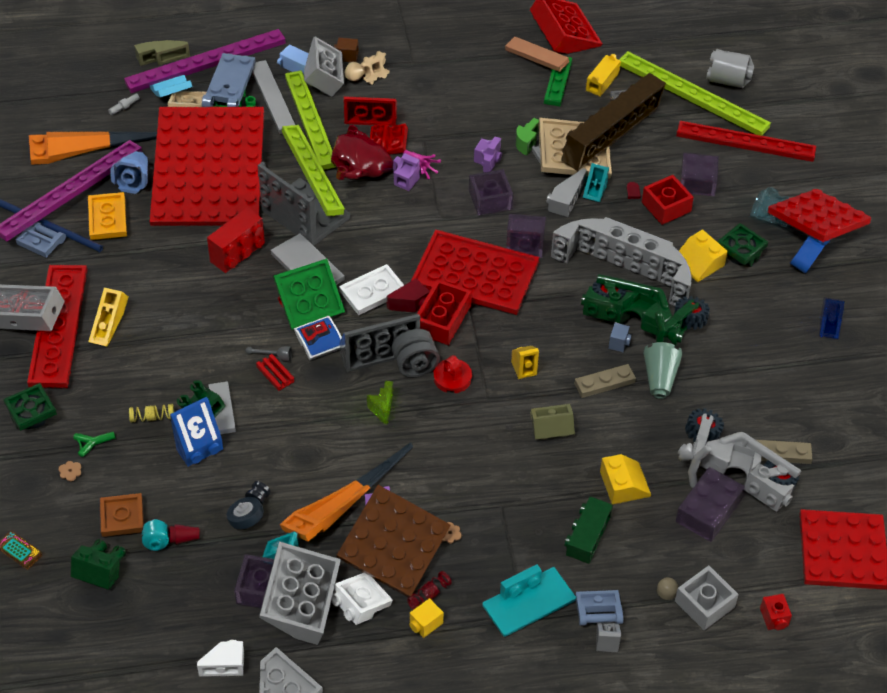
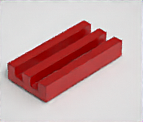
(267, 362)

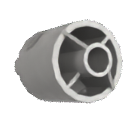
(730, 68)

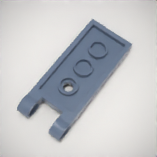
(229, 80)

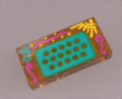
(19, 550)

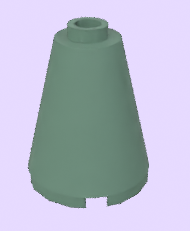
(661, 367)

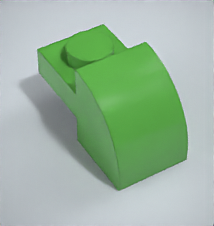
(527, 136)

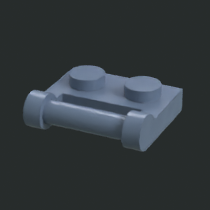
(39, 243)
(599, 602)

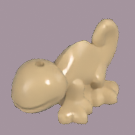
(371, 67)

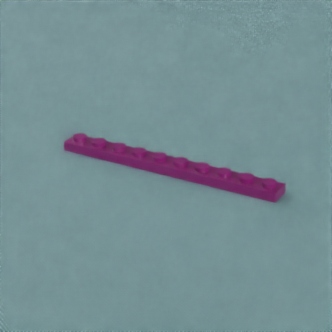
(204, 60)
(64, 192)

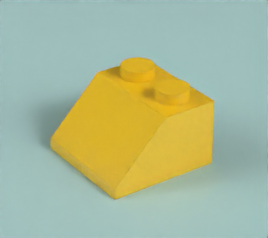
(703, 255)
(623, 479)

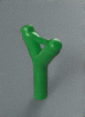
(91, 441)

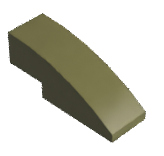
(161, 51)

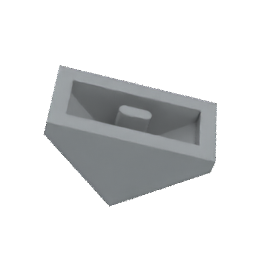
(608, 637)

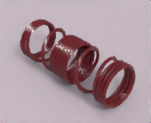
(429, 590)

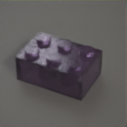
(710, 504)

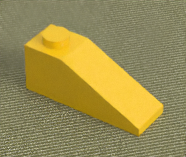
(108, 316)

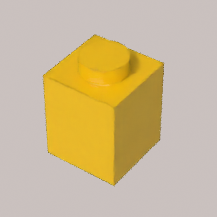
(426, 618)

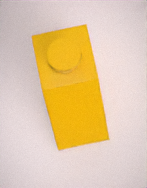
(525, 361)

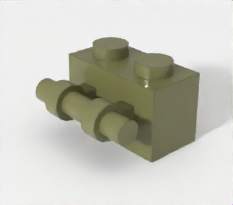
(552, 421)

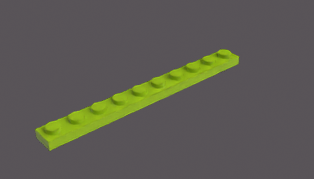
(697, 95)

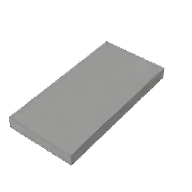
(300, 252)

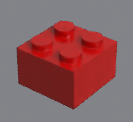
(667, 199)

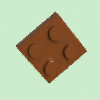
(121, 514)

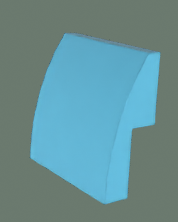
(170, 86)

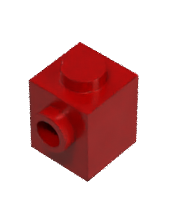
(775, 612)

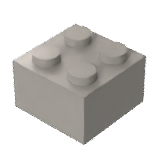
(706, 597)

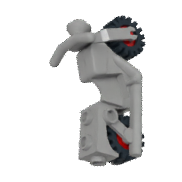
(767, 483)

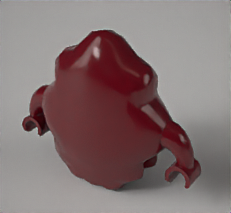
(359, 156)

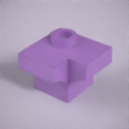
(488, 153)
(406, 171)

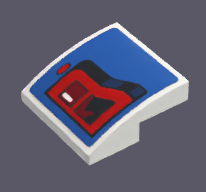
(319, 337)

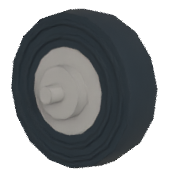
(245, 513)

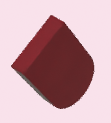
(633, 190)

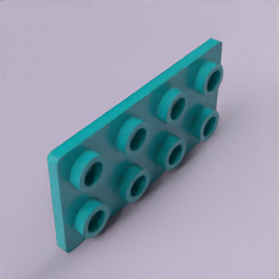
(527, 599)

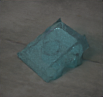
(763, 201)

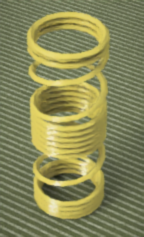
(150, 413)

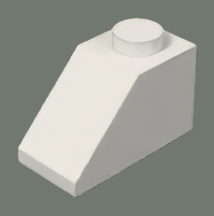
(223, 660)

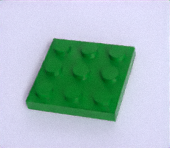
(308, 293)

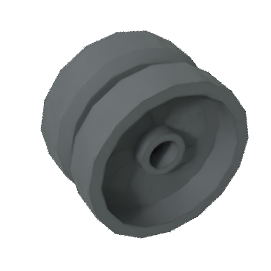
(415, 353)

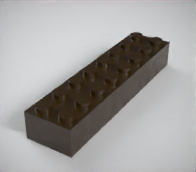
(612, 121)

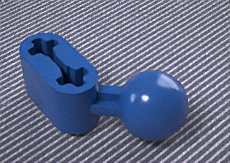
(808, 253)

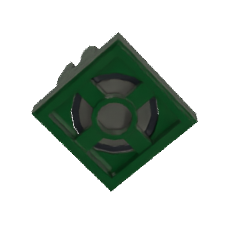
(743, 245)
(30, 407)

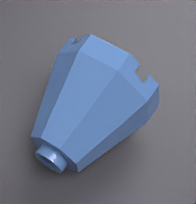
(131, 172)

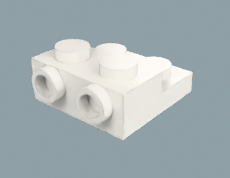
(360, 598)

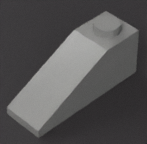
(566, 193)

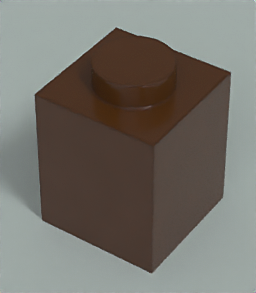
(349, 49)

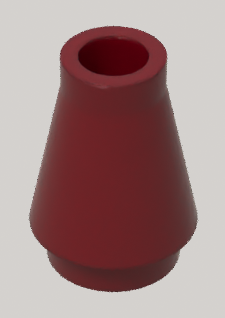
(181, 533)

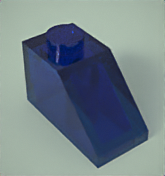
(831, 317)

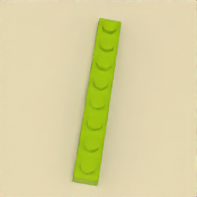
(310, 118)
(313, 170)

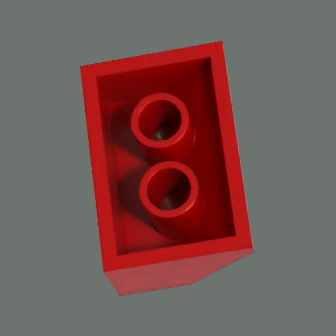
(370, 111)

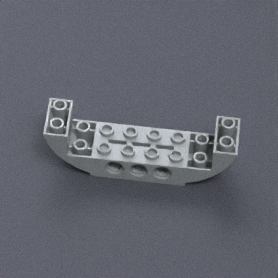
(625, 248)

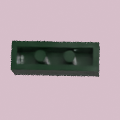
(588, 529)

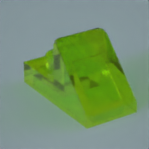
(381, 404)

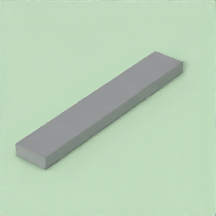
(272, 95)

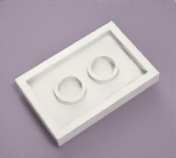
(370, 289)

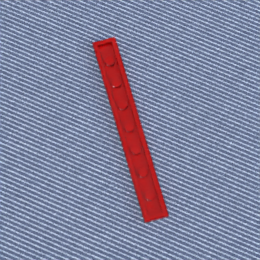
(746, 141)

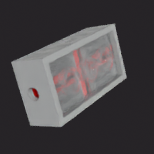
(29, 307)

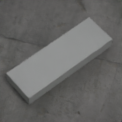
(225, 418)

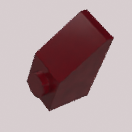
(408, 297)

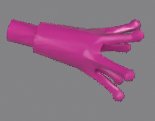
(424, 162)

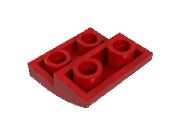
(391, 138)

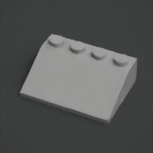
(300, 592)

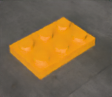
(107, 216)

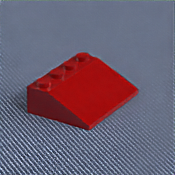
(564, 26)

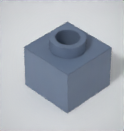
(619, 337)

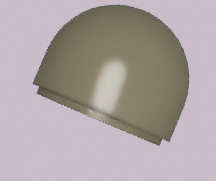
(667, 588)

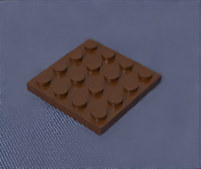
(393, 541)

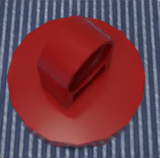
(452, 375)

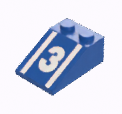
(196, 432)

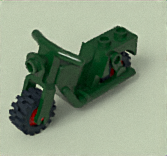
(612, 303)

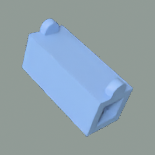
(293, 59)

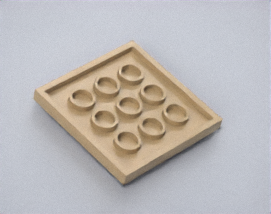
(553, 139)

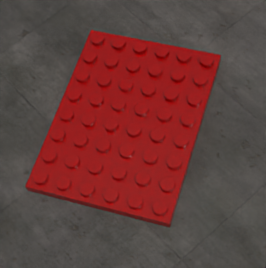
(206, 165)

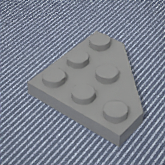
(282, 675)

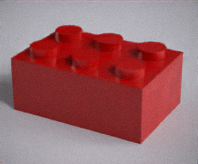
(236, 240)
(444, 310)

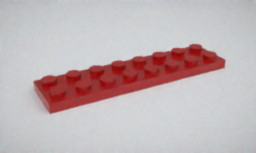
(55, 348)

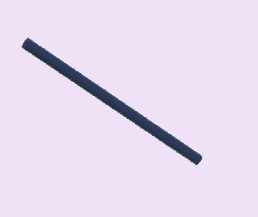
(69, 234)

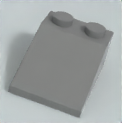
(324, 67)

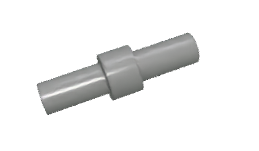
(123, 104)

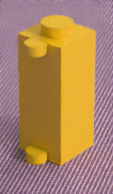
(603, 75)

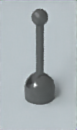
(284, 352)

